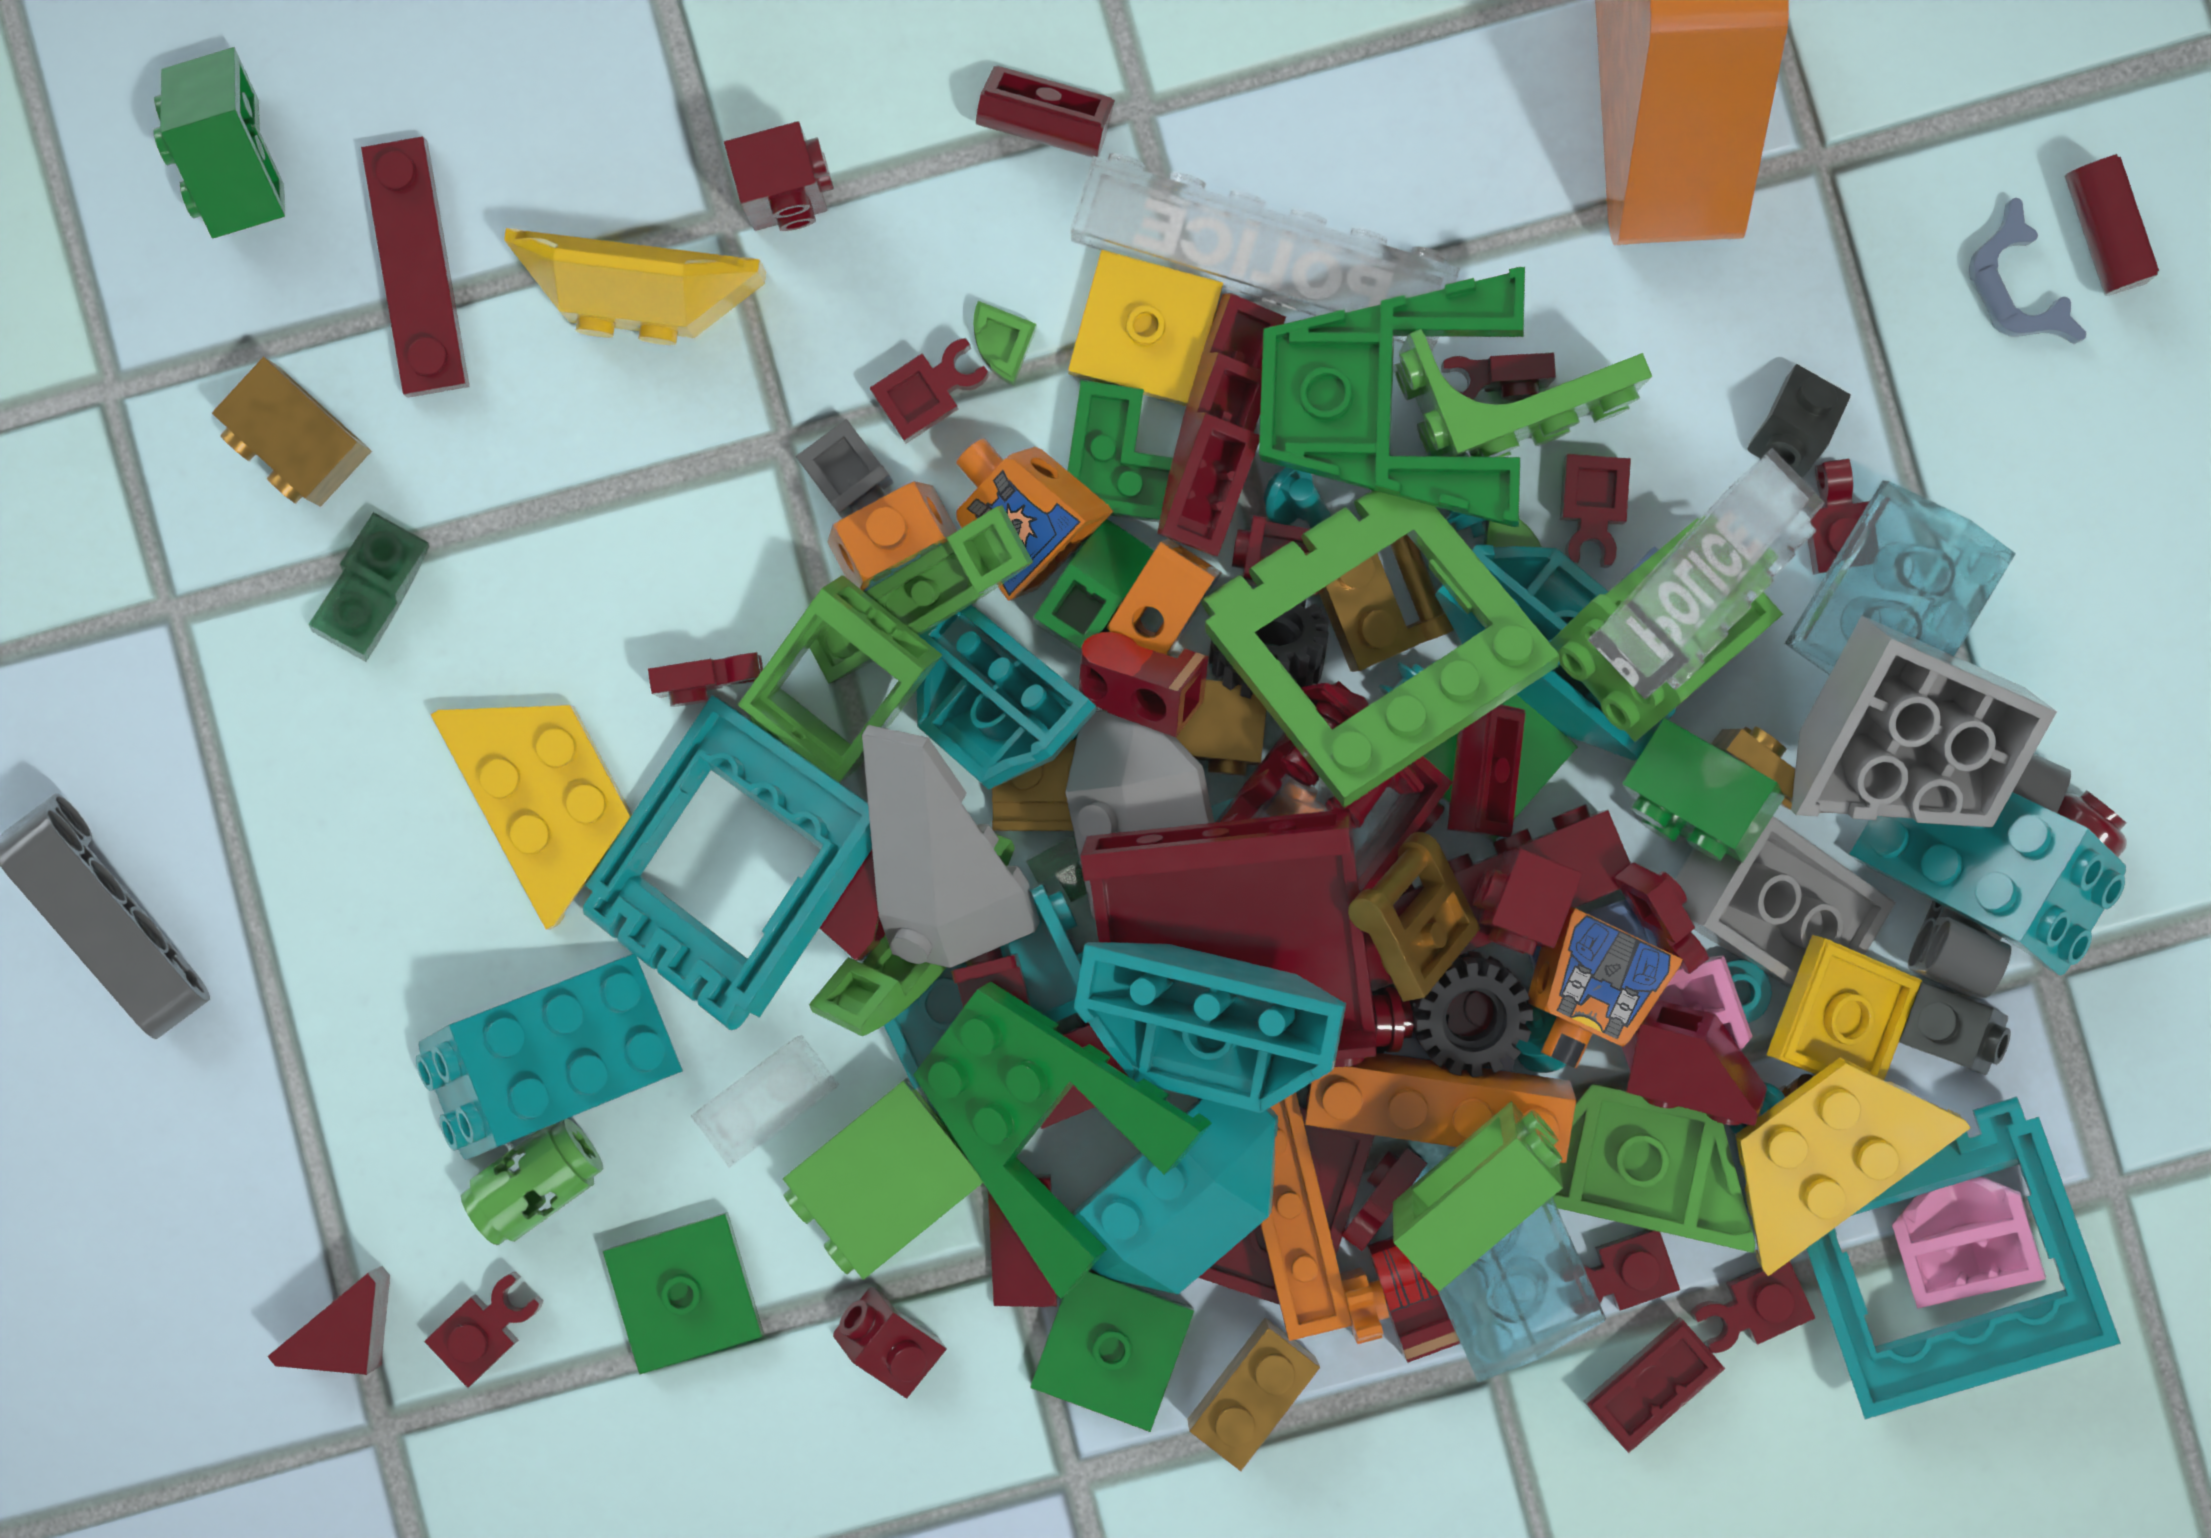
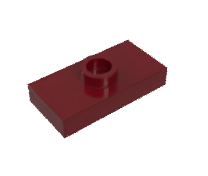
(1654, 1384)

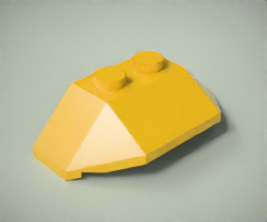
(635, 285)

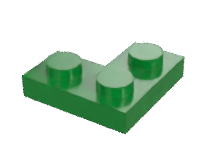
(1106, 456)

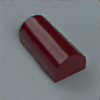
(1044, 111)
(2112, 225)
(1487, 773)

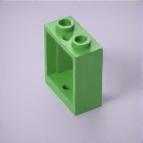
(872, 632)
(1477, 1194)

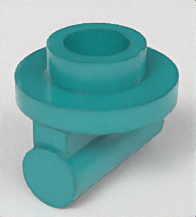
(1293, 496)

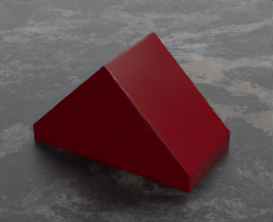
(344, 1334)

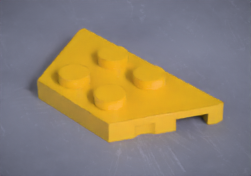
(540, 794)
(1833, 1153)

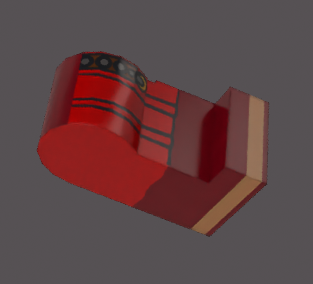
(1141, 682)
(1412, 1303)

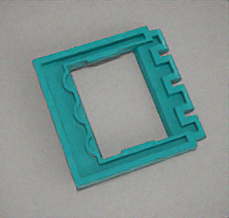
(674, 940)
(1991, 1343)

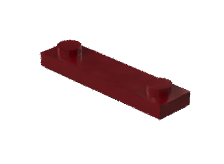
(415, 267)

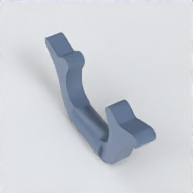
(2004, 314)

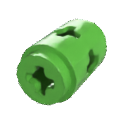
(508, 1202)

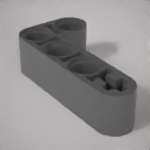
(97, 918)
(1960, 950)

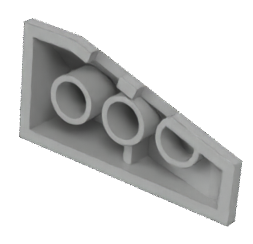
(934, 868)

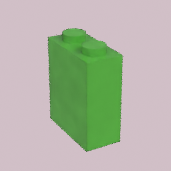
(881, 1180)

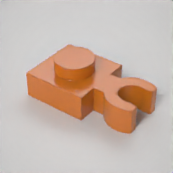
(1365, 1305)

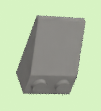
(1780, 900)

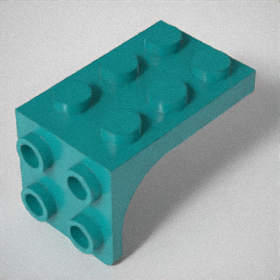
(2024, 878)
(1049, 972)
(546, 1057)

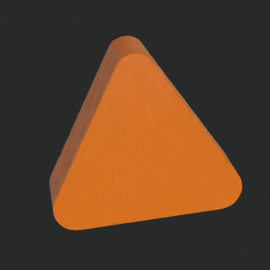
(1685, 113)

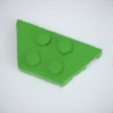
(1653, 1169)

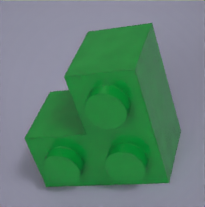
(216, 142)
(1700, 794)

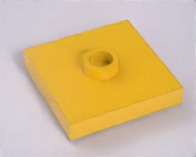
(1144, 327)
(1843, 1009)

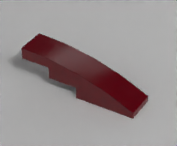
(1218, 428)

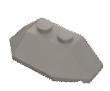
(1132, 781)

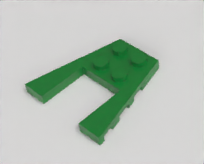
(1332, 396)
(996, 1085)

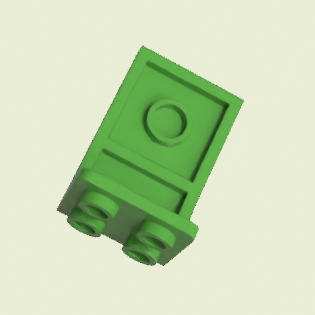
(1476, 429)
(1618, 698)

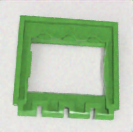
(1417, 712)

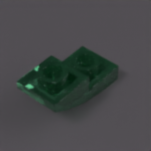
(370, 588)

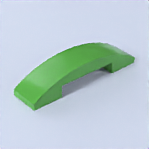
(935, 586)
(883, 985)

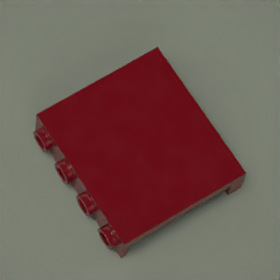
(1248, 893)

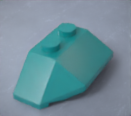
(1550, 594)
(995, 701)
(1208, 1022)
(1181, 1223)

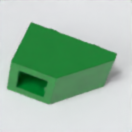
(1093, 585)

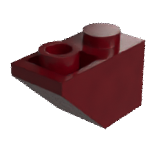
(1694, 1064)

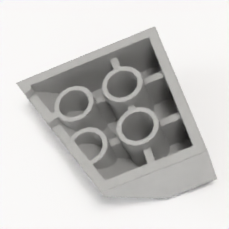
(1914, 735)

